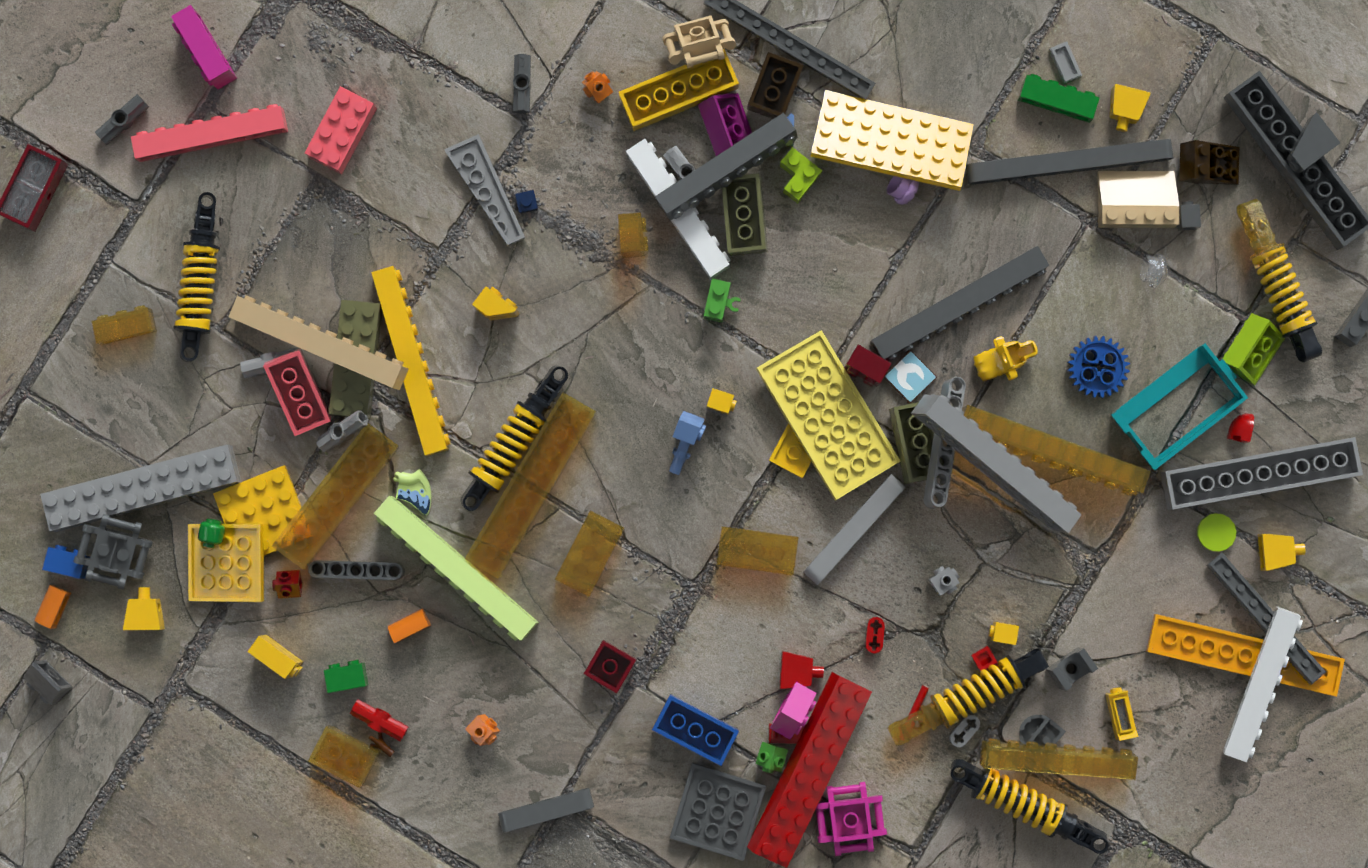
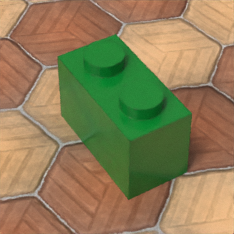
(345, 677)

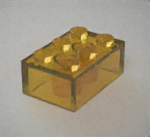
(344, 756)

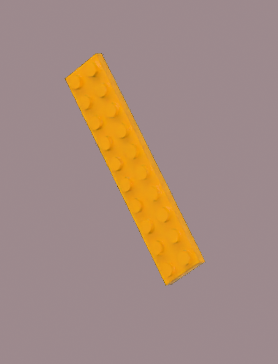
(1232, 652)

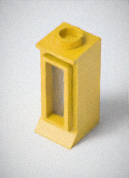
(1121, 714)

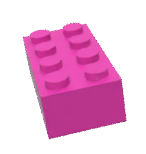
(203, 47)

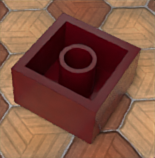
(867, 366)
(610, 666)

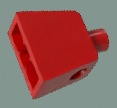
(798, 669)

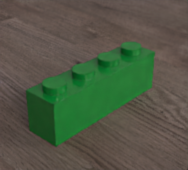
(1058, 98)

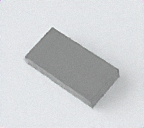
(1065, 62)

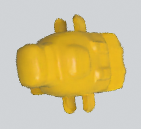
(1004, 358)

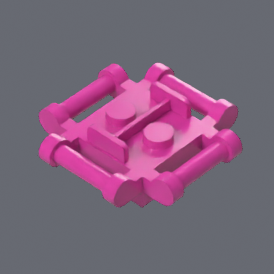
(850, 819)

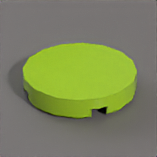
(1216, 532)

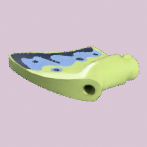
(414, 489)

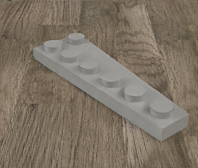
(480, 176)

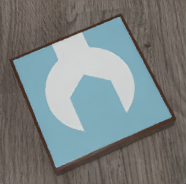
(910, 376)

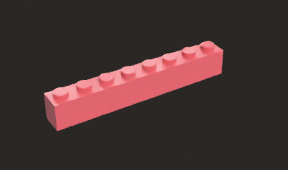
(209, 133)

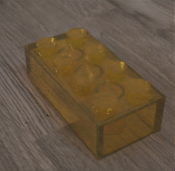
(757, 551)
(589, 553)

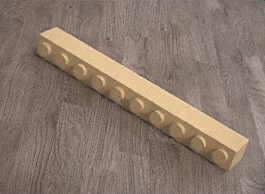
(319, 343)

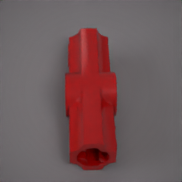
(379, 720)

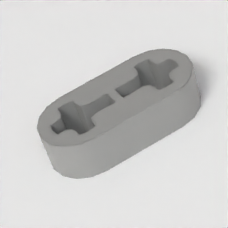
(968, 733)

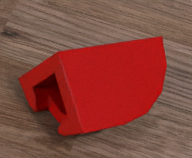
(1241, 428)

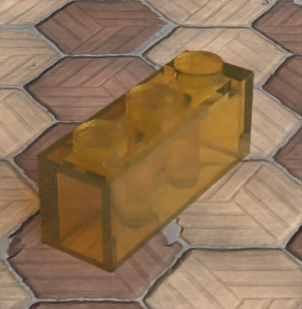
(124, 325)

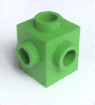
(771, 757)

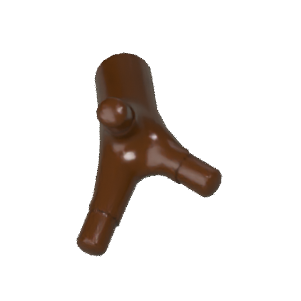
(380, 743)

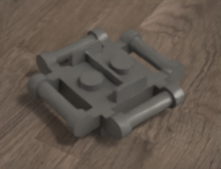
(113, 551)

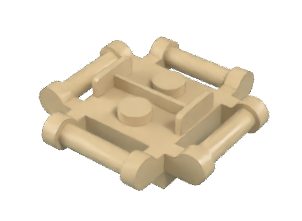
(699, 41)

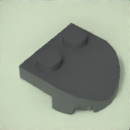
(1040, 730)

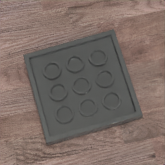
(718, 811)

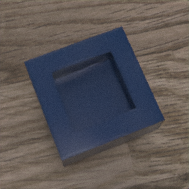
(526, 201)

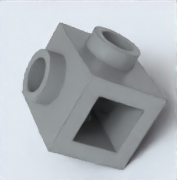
(937, 580)

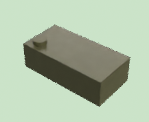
(745, 216)
(912, 442)

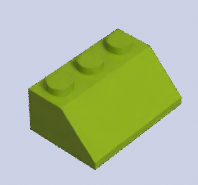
(1253, 348)

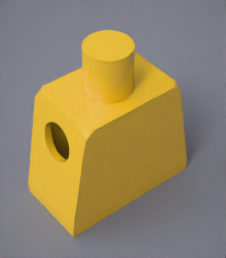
(1127, 105)
(1278, 551)
(143, 612)

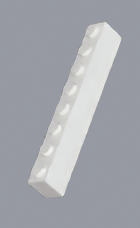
(688, 225)
(1262, 683)

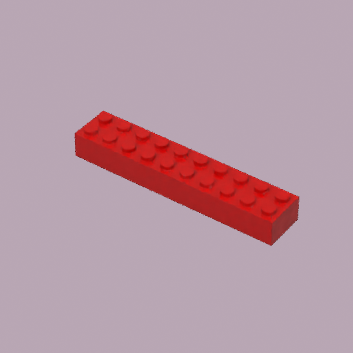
(809, 770)

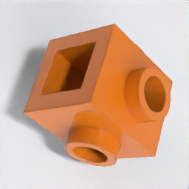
(597, 92)
(483, 730)

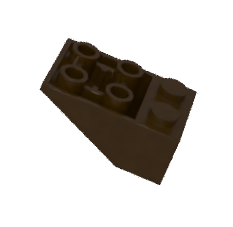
(1209, 163)

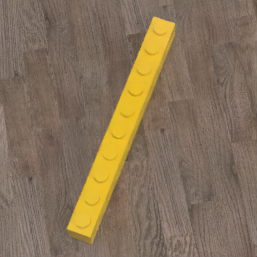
(409, 351)

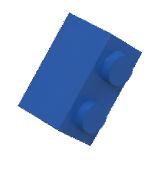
(61, 562)

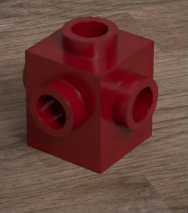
(288, 584)

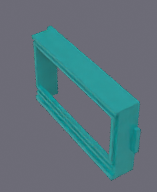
(1164, 385)

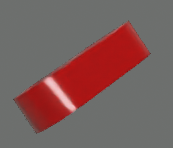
(870, 633)

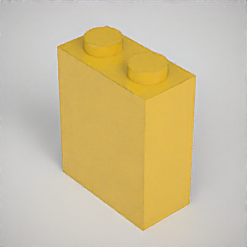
(276, 657)

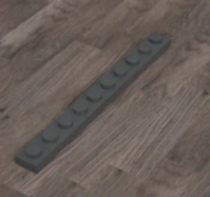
(793, 46)

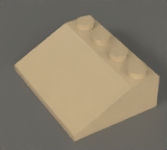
(1137, 199)

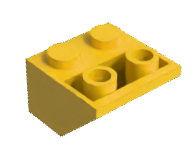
(494, 306)

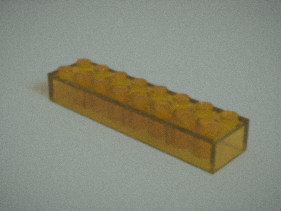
(335, 496)

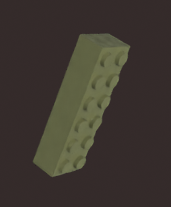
(350, 389)

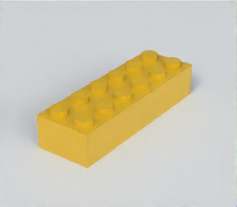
(677, 91)

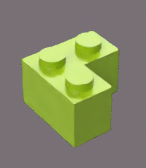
(803, 172)

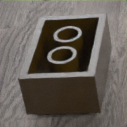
(775, 86)

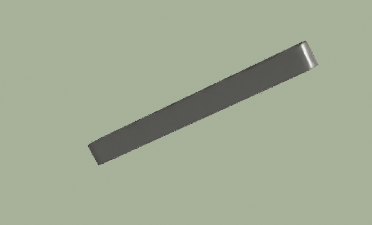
(1069, 162)

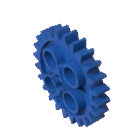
(1096, 383)

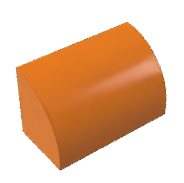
(52, 607)
(409, 626)

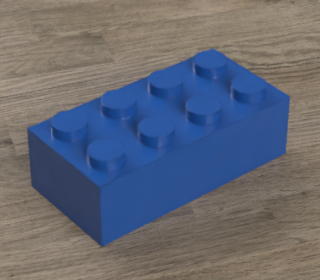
(695, 729)

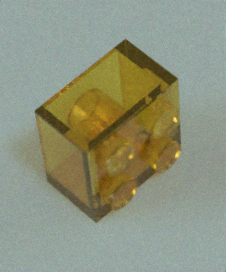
(631, 235)

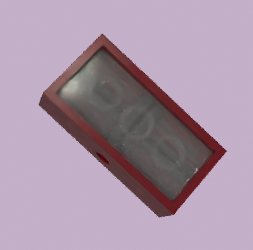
(31, 187)

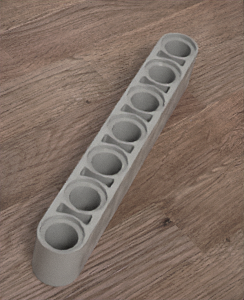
(946, 453)
(854, 529)

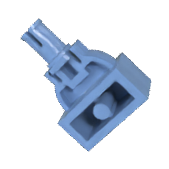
(687, 431)

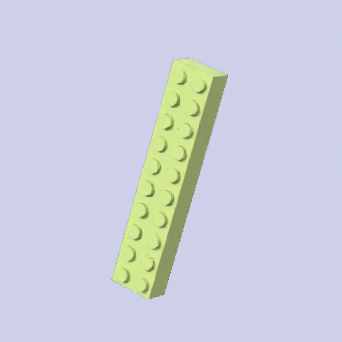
(453, 565)

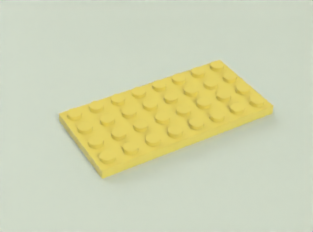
(828, 415)

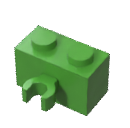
(718, 300)

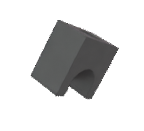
(1082, 663)

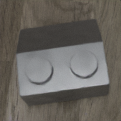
(46, 682)

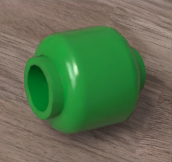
(211, 532)

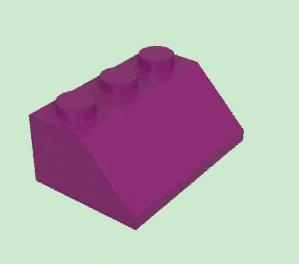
(724, 121)

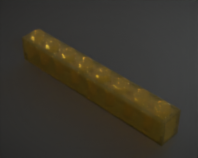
(1058, 760)

